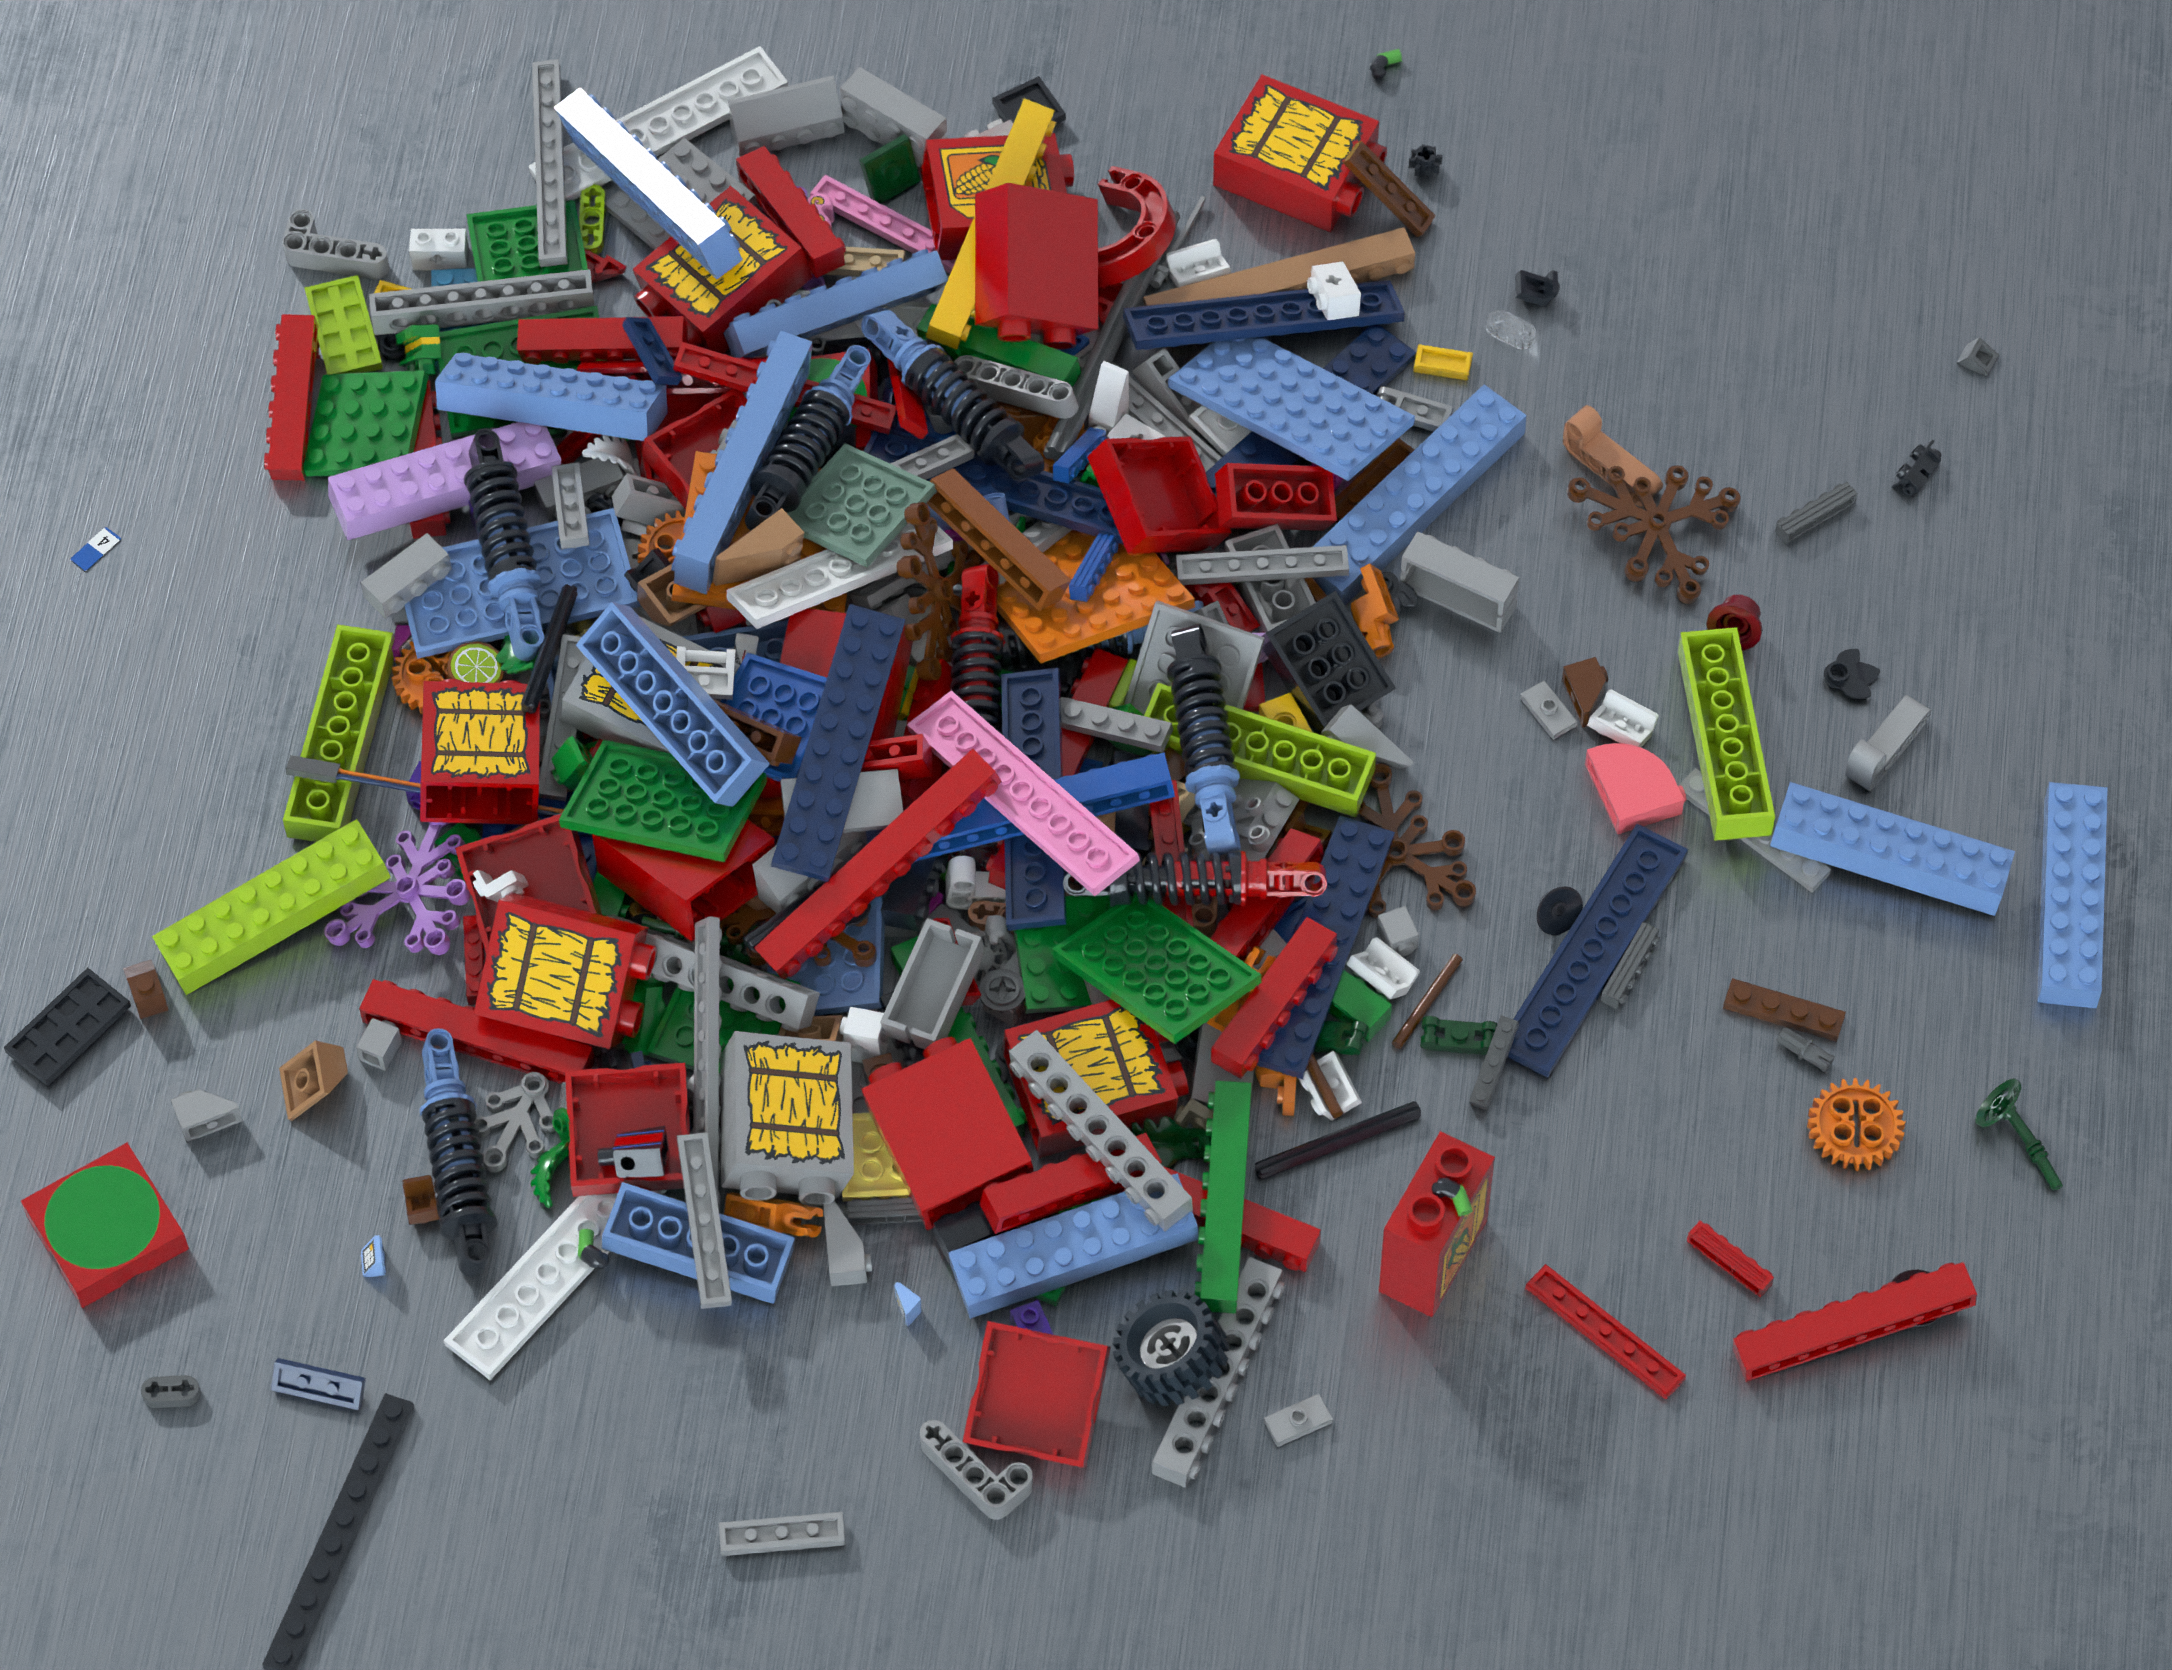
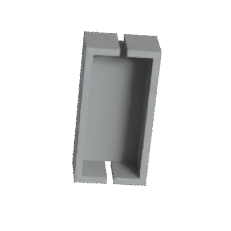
(888, 113)
(1459, 581)
(932, 984)

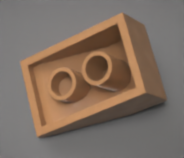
(761, 551)

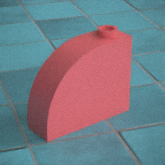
(1633, 785)

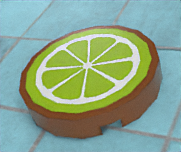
(475, 663)

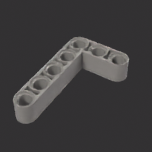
(1014, 388)

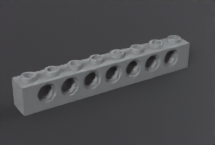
(480, 301)
(798, 999)
(1036, 1052)
(1180, 1467)

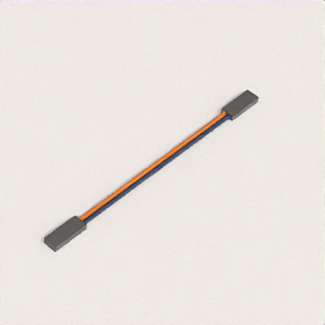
(332, 772)

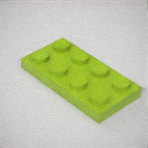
(344, 326)

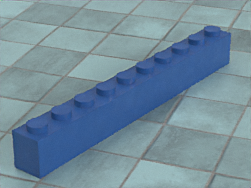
(1098, 790)

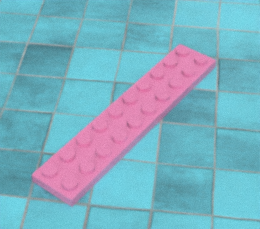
(1028, 795)

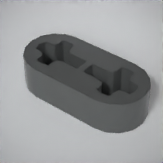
(170, 1391)

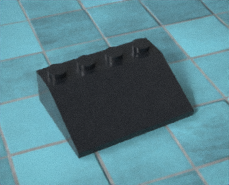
(1326, 662)

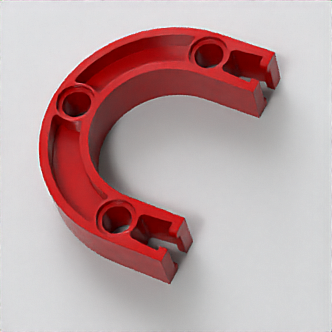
(1149, 236)

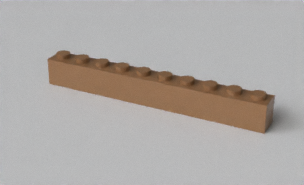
(1364, 258)

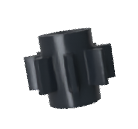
(1425, 161)

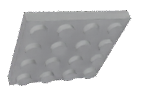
(696, 171)
(1232, 646)

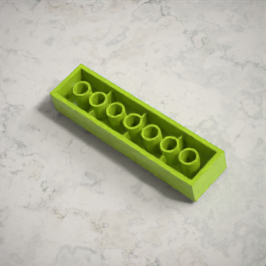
(341, 730)
(1726, 734)
(1297, 759)
(271, 906)

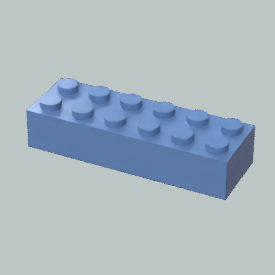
(658, 1233)

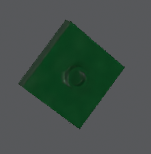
(890, 169)

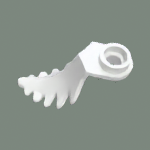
(615, 452)

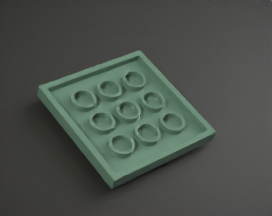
(858, 504)

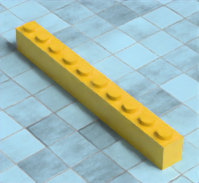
(1013, 166)

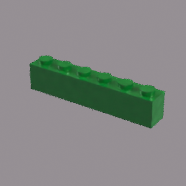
(1024, 355)

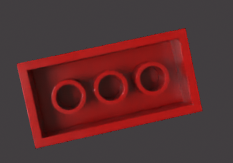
(1275, 494)

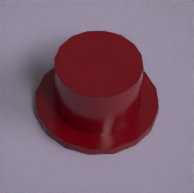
(1741, 613)

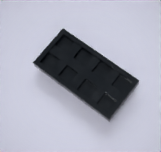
(67, 1026)

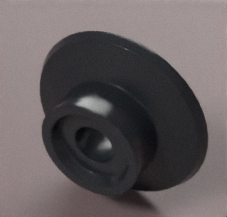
(1559, 910)

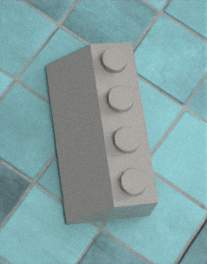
(786, 116)
(1270, 600)
(1277, 808)
(781, 888)

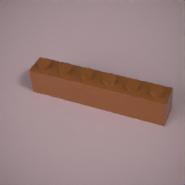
(997, 540)

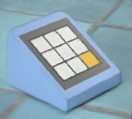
(373, 1258)
(908, 1303)

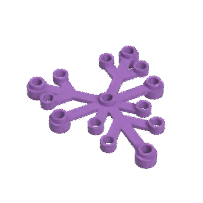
(409, 890)

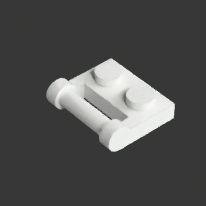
(714, 680)

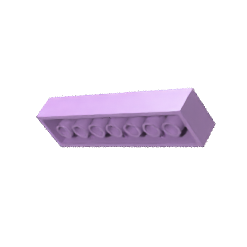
(431, 480)

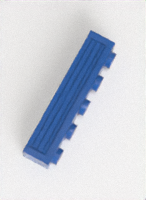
(1075, 457)
(1093, 567)

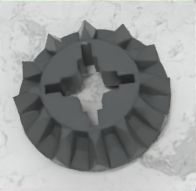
(991, 985)

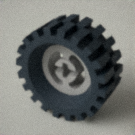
(1192, 1333)

